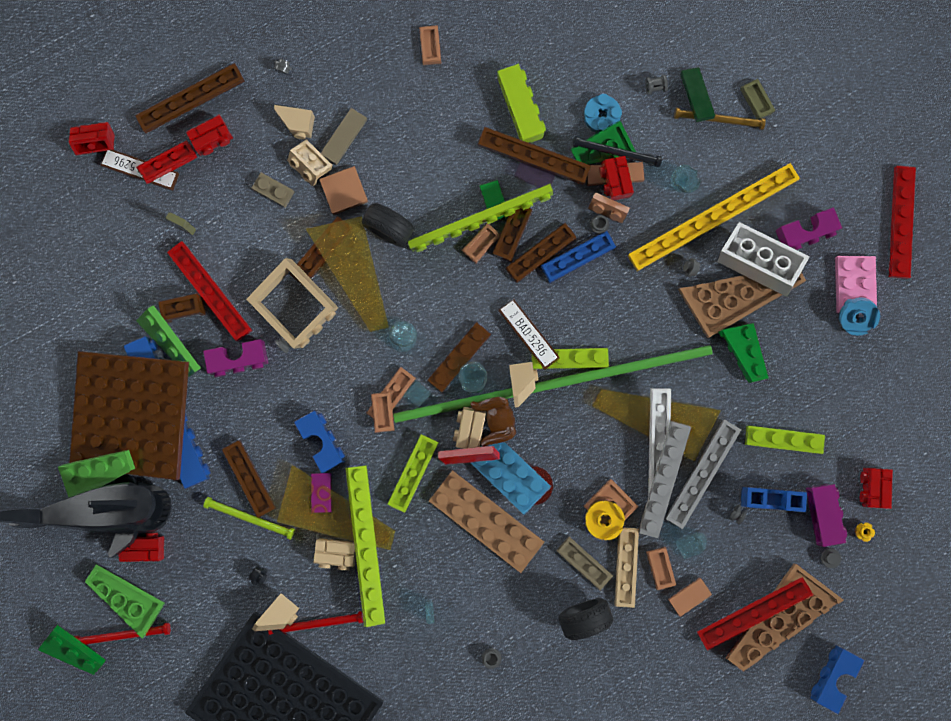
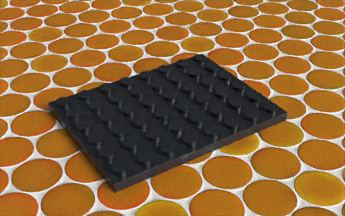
(279, 681)

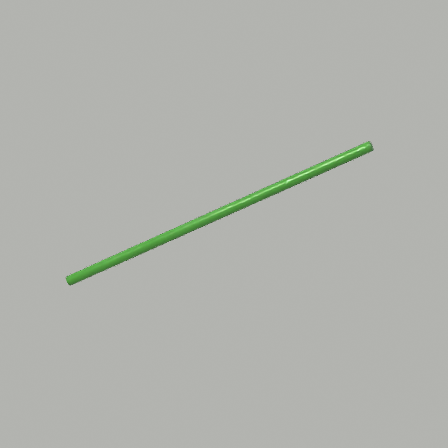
(558, 382)

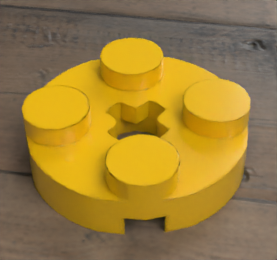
(603, 531)

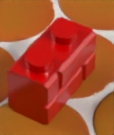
(210, 135)
(91, 138)
(616, 178)
(876, 488)
(144, 549)

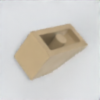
(297, 120)
(523, 381)
(277, 615)

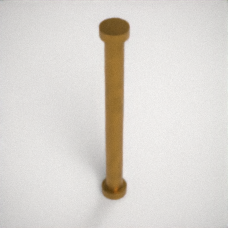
(724, 119)

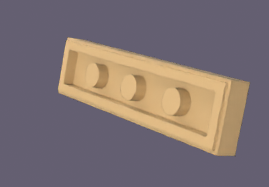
(626, 568)

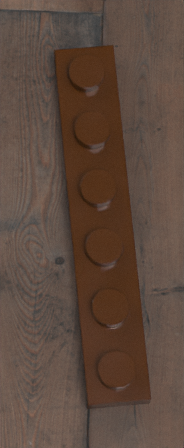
(190, 98)
(534, 155)

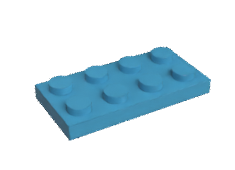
(513, 478)

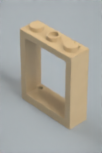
(271, 282)

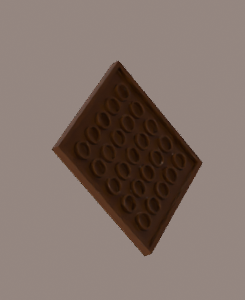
(130, 407)

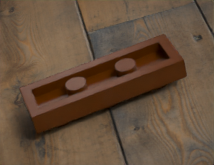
(512, 234)

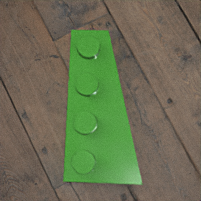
(164, 336)
(95, 471)
(128, 601)

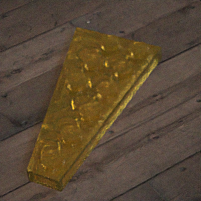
(350, 260)
(635, 413)
(298, 511)

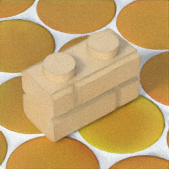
(470, 428)
(334, 553)

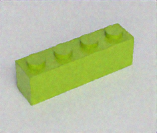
(520, 103)

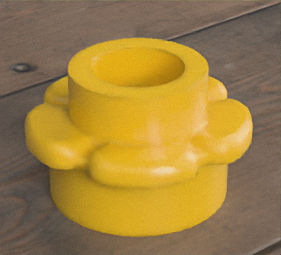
(859, 531)

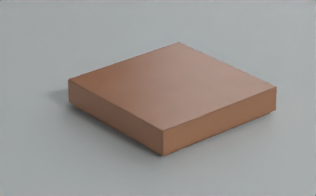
(343, 190)
(612, 492)

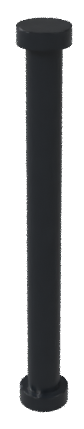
(617, 151)

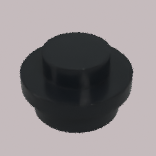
(258, 575)

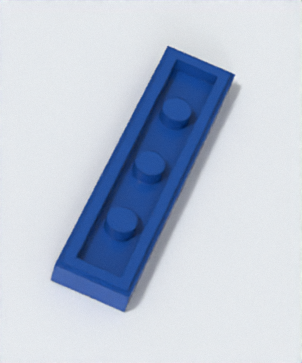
(578, 256)

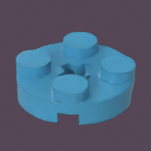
(604, 103)
(852, 308)

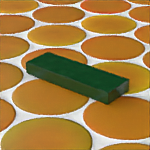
(697, 94)

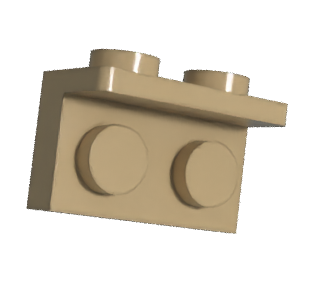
(308, 162)

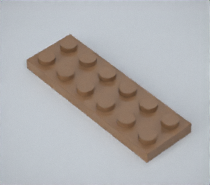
(486, 521)

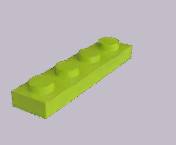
(578, 359)
(784, 439)
(413, 473)

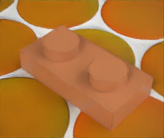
(608, 208)

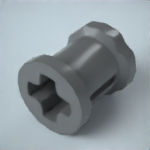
(656, 84)

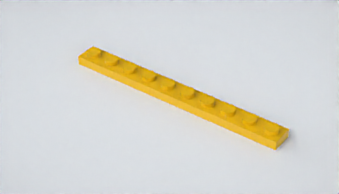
(713, 217)

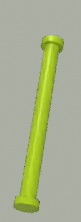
(209, 503)

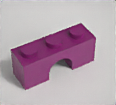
(824, 225)
(253, 356)

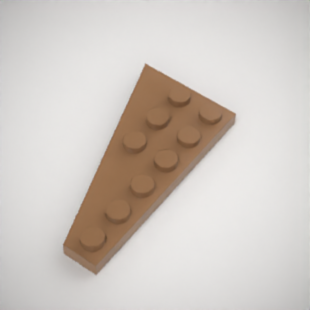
(727, 301)
(775, 630)

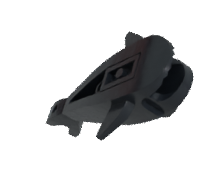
(109, 509)

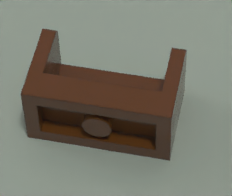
(182, 307)

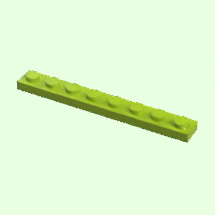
(473, 222)
(365, 546)

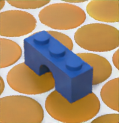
(314, 425)
(773, 499)
(826, 691)

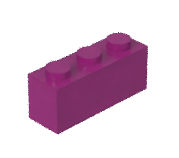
(826, 515)

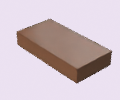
(430, 45)
(481, 243)
(382, 412)
(661, 568)
(689, 597)

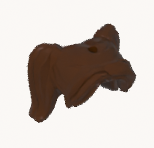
(499, 420)

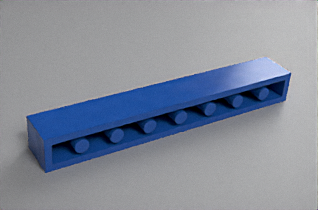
(192, 467)

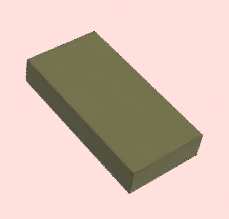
(757, 99)
(180, 223)

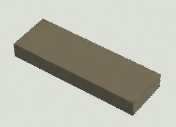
(344, 136)
(584, 563)

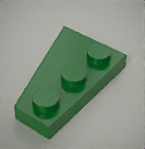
(612, 136)
(746, 348)
(71, 651)

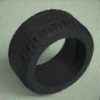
(388, 224)
(586, 619)

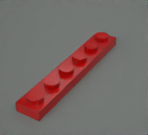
(902, 222)
(209, 291)
(755, 613)

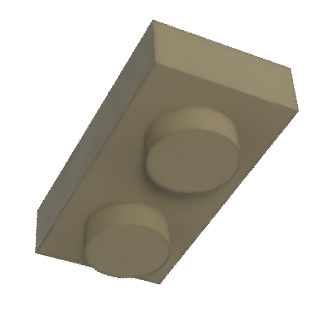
(273, 190)

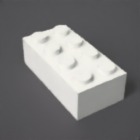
(763, 259)

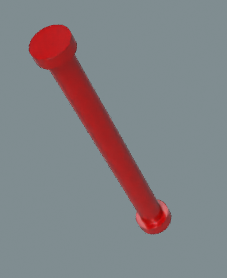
(322, 622)
(165, 628)

